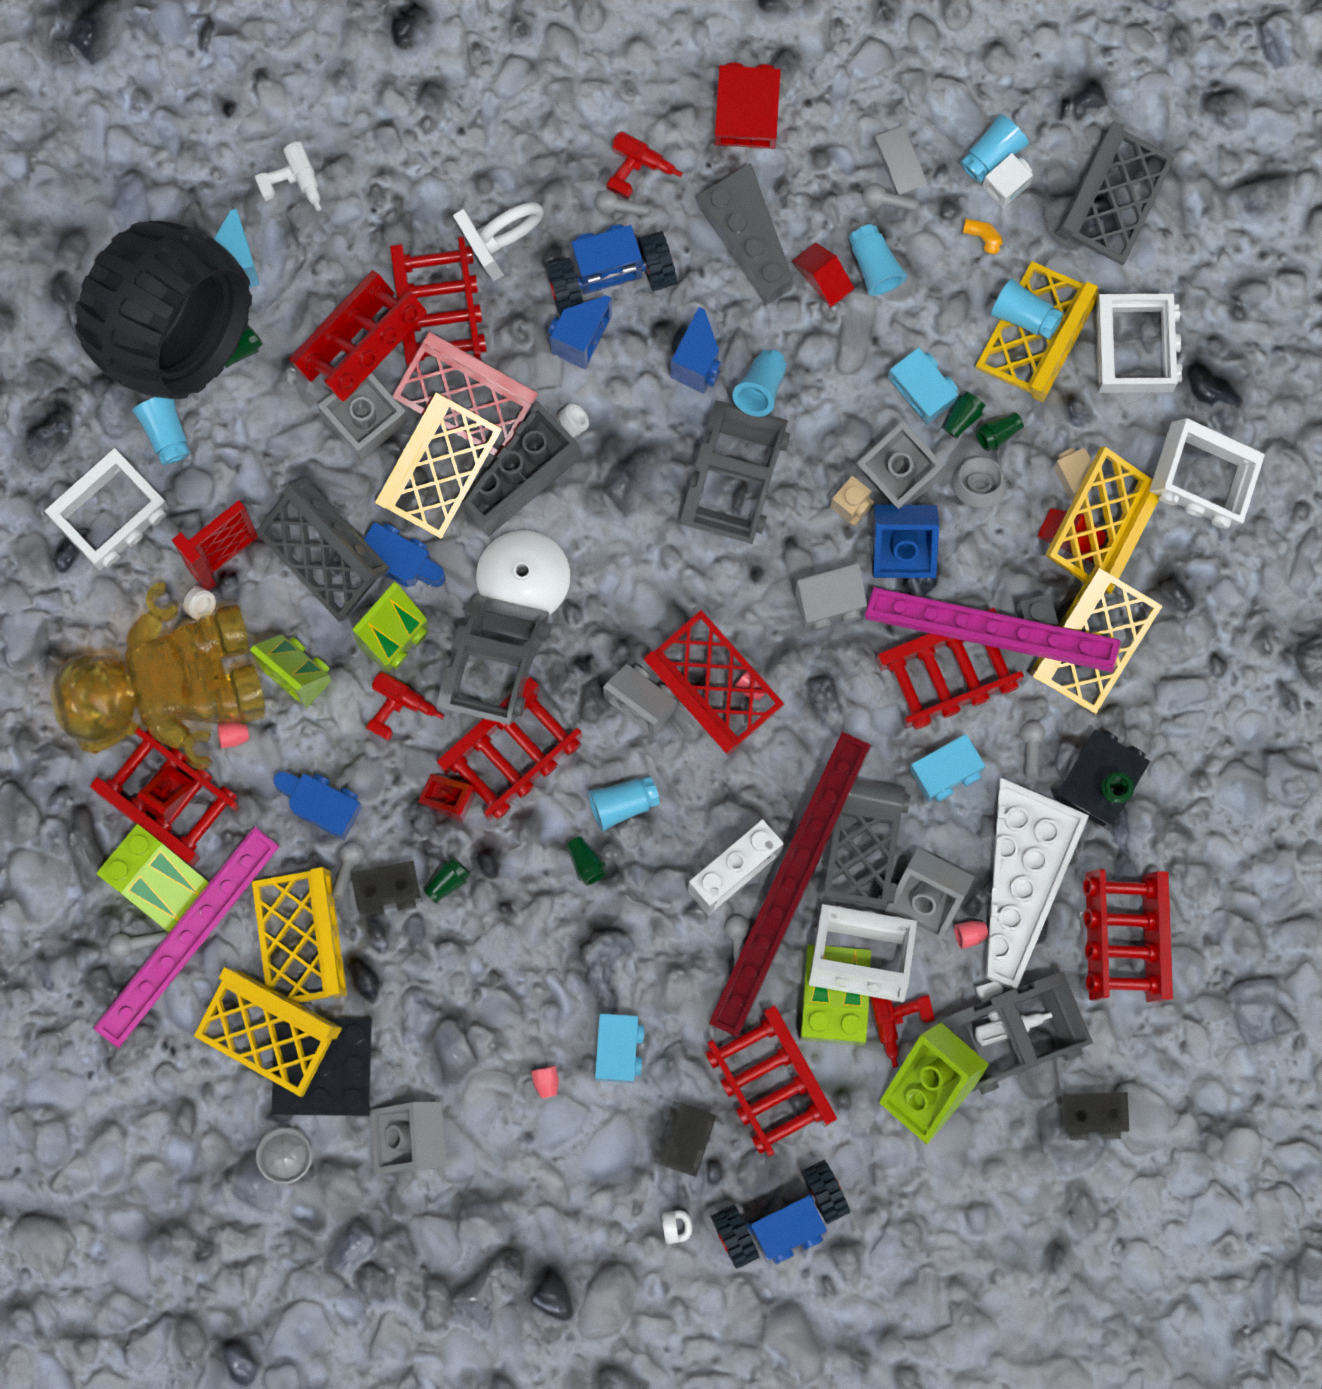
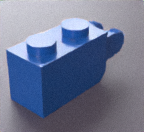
(407, 559)
(319, 803)

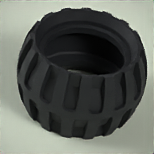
(163, 309)

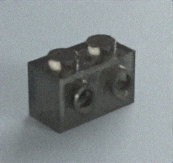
(386, 889)
(1093, 1115)
(683, 1138)

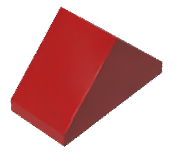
(824, 274)
(1052, 523)
(165, 793)
(448, 797)

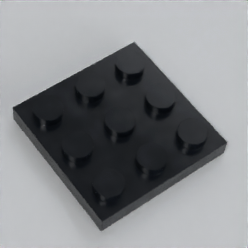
(341, 1079)

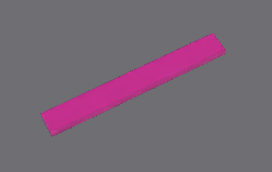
(993, 629)
(185, 937)

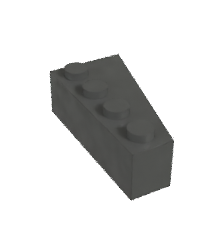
(746, 229)
(522, 470)

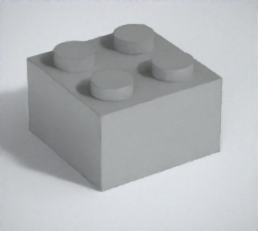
(364, 417)

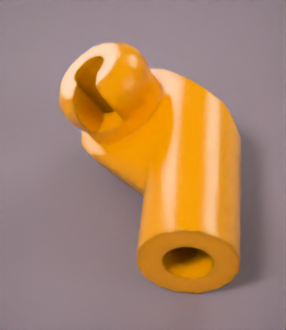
(986, 232)

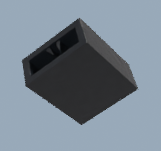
(1084, 782)

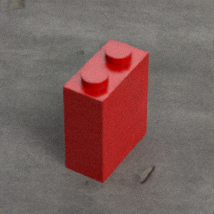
(747, 106)

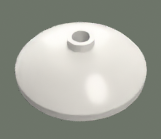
(547, 566)

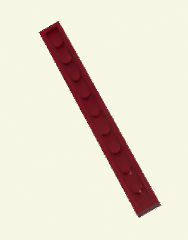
(790, 884)

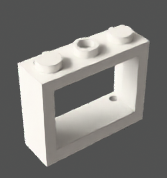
(1105, 344)
(1244, 481)
(85, 488)
(735, 867)
(858, 978)

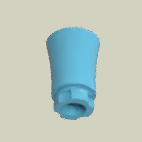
(993, 147)
(876, 261)
(1026, 310)
(759, 387)
(163, 429)
(622, 801)

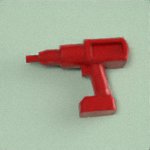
(636, 154)
(397, 696)
(887, 1017)

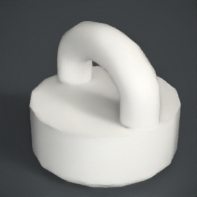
(573, 419)
(199, 602)
(670, 1228)

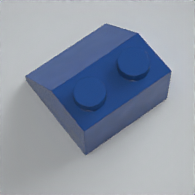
(580, 330)
(697, 355)
(905, 541)

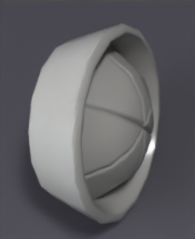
(987, 488)
(284, 1155)

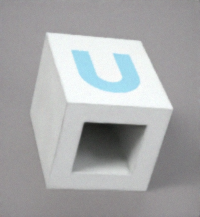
(1008, 180)

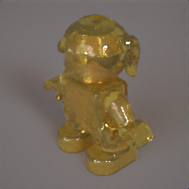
(166, 681)

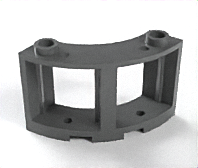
(733, 422)
(504, 619)
(1065, 1019)

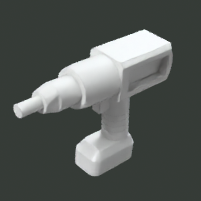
(298, 171)
(995, 1031)

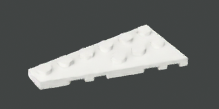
(1030, 860)

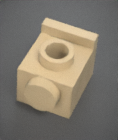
(852, 501)

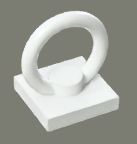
(483, 239)

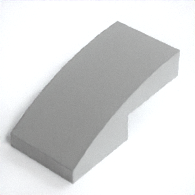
(900, 160)

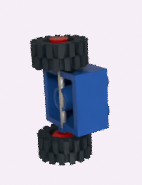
(610, 261)
(788, 1227)

